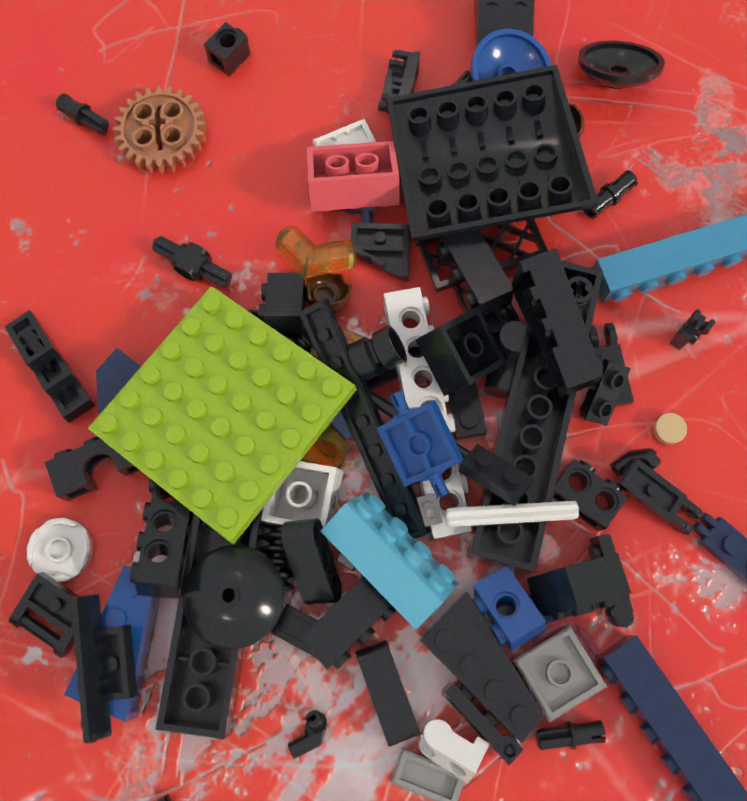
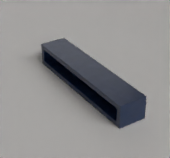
(668, 723)

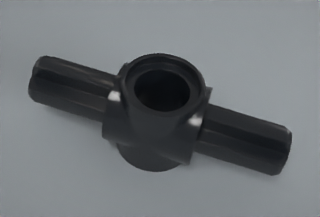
(192, 261)

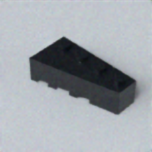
(556, 322)

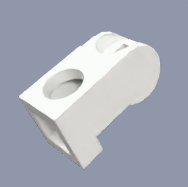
(451, 750)

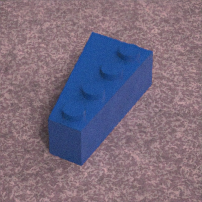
(121, 609)

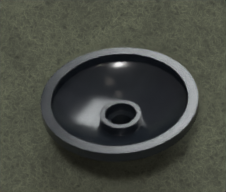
(620, 63)
(256, 603)

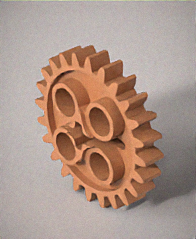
(135, 130)

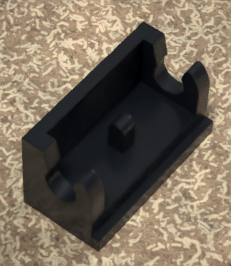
(400, 76)

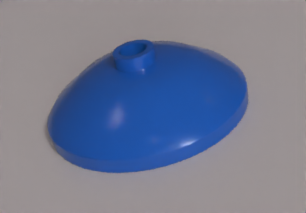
(507, 53)

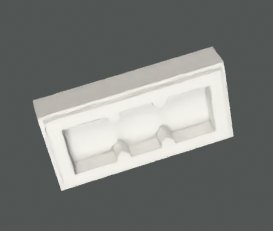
(351, 134)

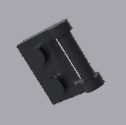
(52, 603)

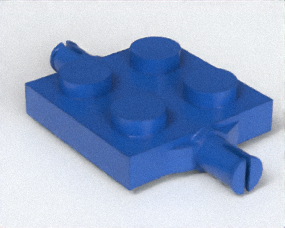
(420, 443)

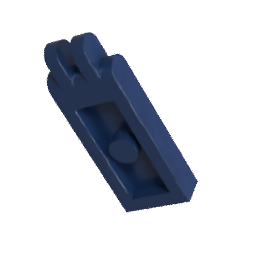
(724, 543)

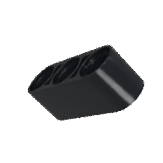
(311, 561)
(387, 693)

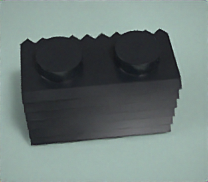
(283, 300)

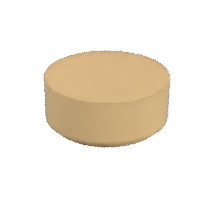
(670, 429)

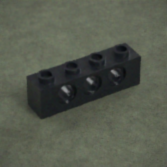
(162, 577)

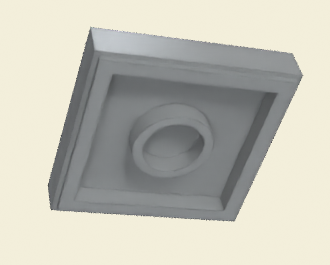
(559, 673)

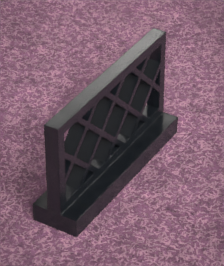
(534, 236)

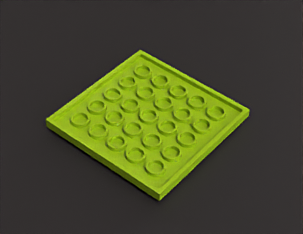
(222, 412)

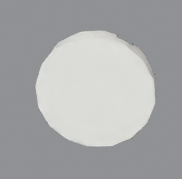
(60, 549)

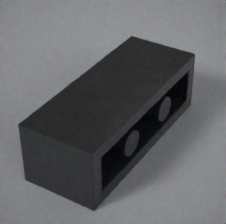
(475, 271)
(346, 624)

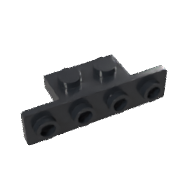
(103, 666)

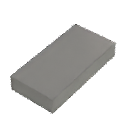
(425, 777)

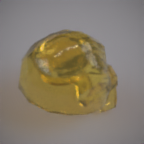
(328, 449)

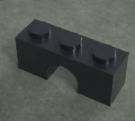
(73, 469)

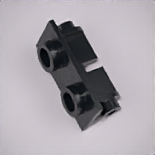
(601, 402)

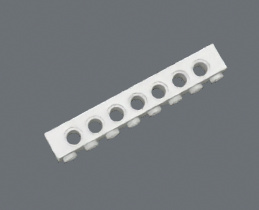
(398, 307)

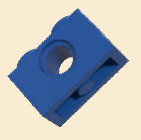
(505, 589)

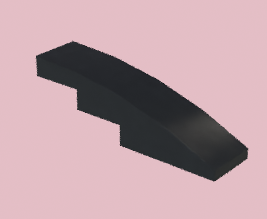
(49, 366)

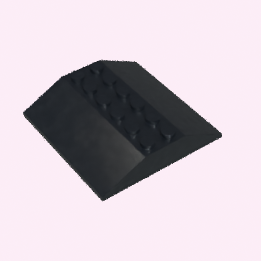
(489, 153)

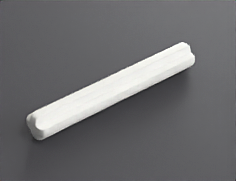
(512, 514)

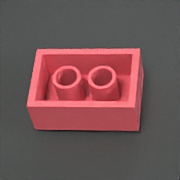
(353, 176)

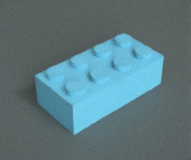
(390, 558)

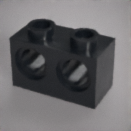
(591, 486)

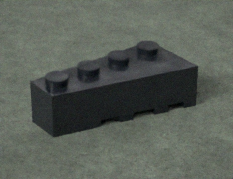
(478, 661)

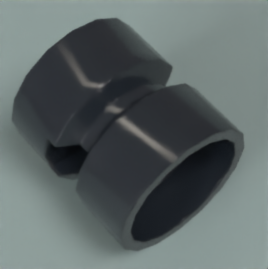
(374, 354)

